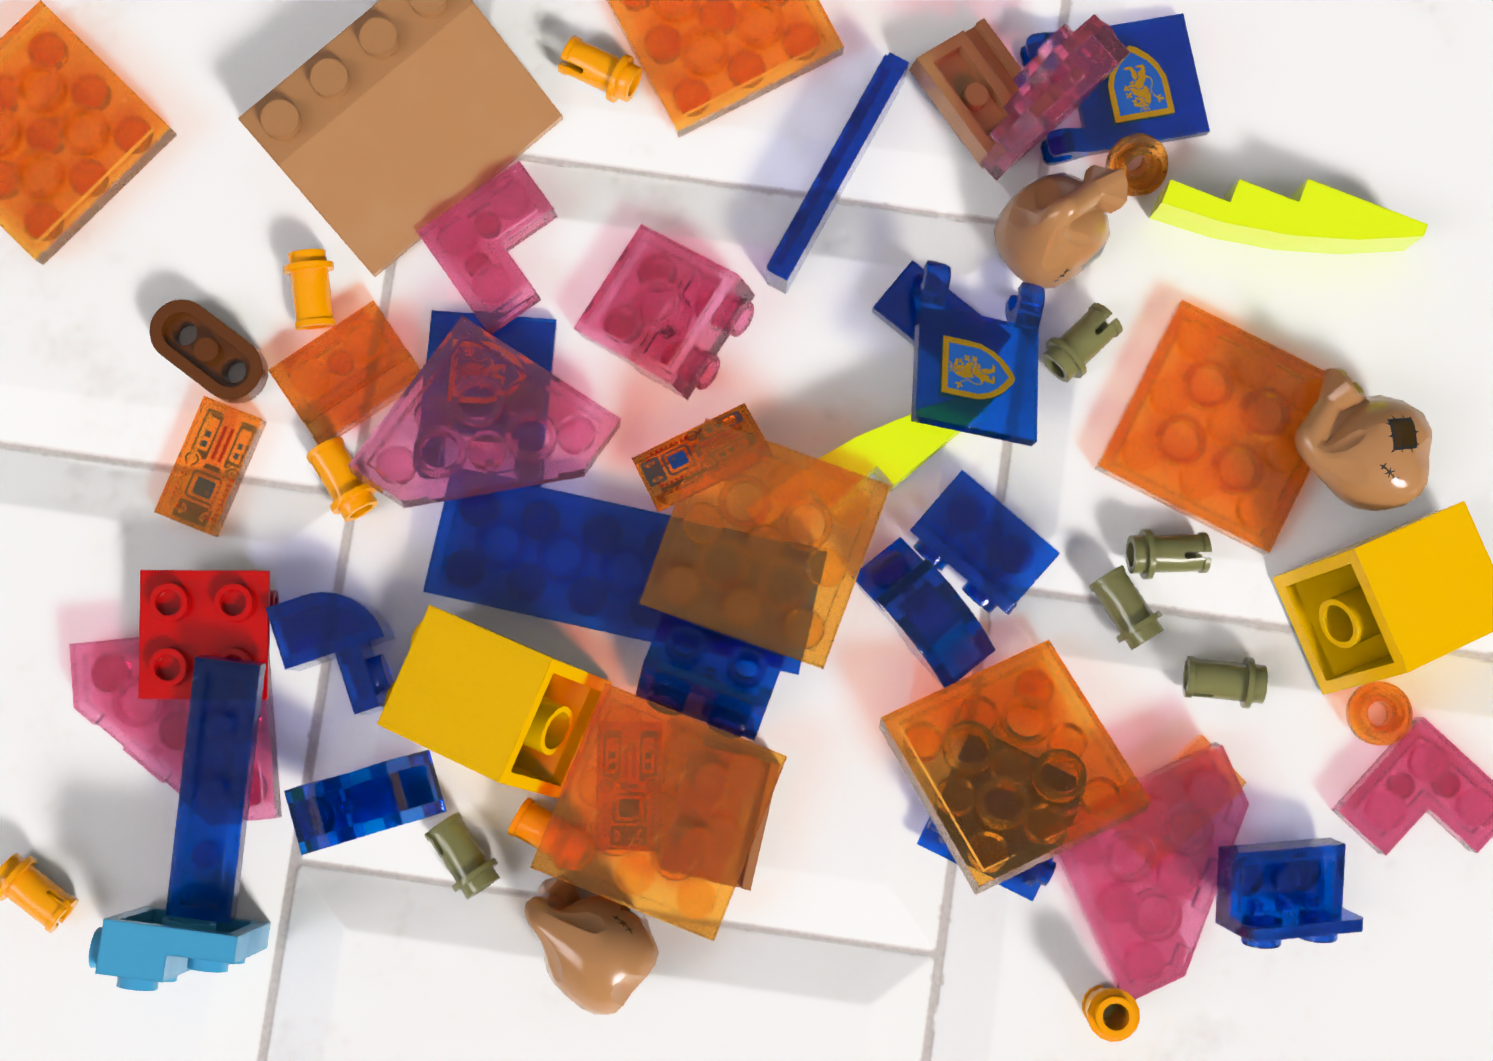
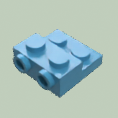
(154, 947)

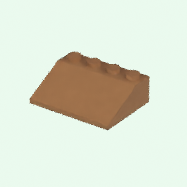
(401, 121)

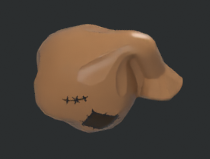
(1059, 224)
(1365, 447)
(591, 945)

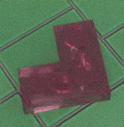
(475, 240)
(1417, 778)

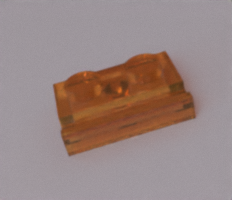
(346, 373)

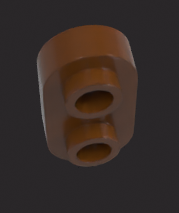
(210, 354)

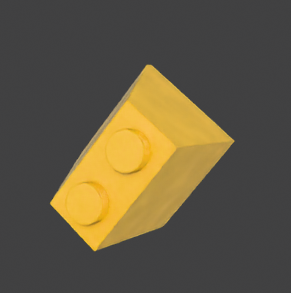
(1392, 600)
(491, 703)

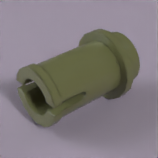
(1078, 345)
(1166, 553)
(1126, 608)
(1225, 680)
(462, 856)

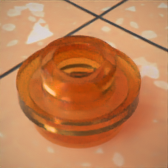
(1150, 172)
(1398, 713)

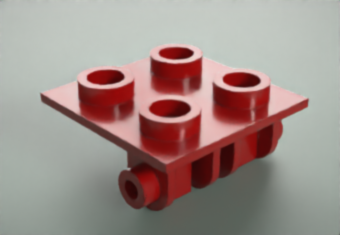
(197, 615)

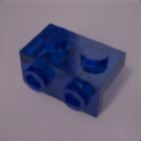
(983, 544)
(709, 676)
(1284, 892)

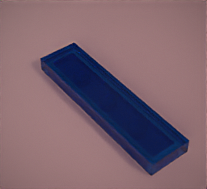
(836, 172)
(215, 788)

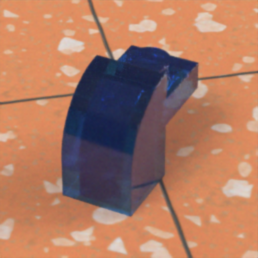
(925, 612)
(340, 628)
(365, 801)

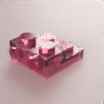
(1052, 88)
(667, 312)

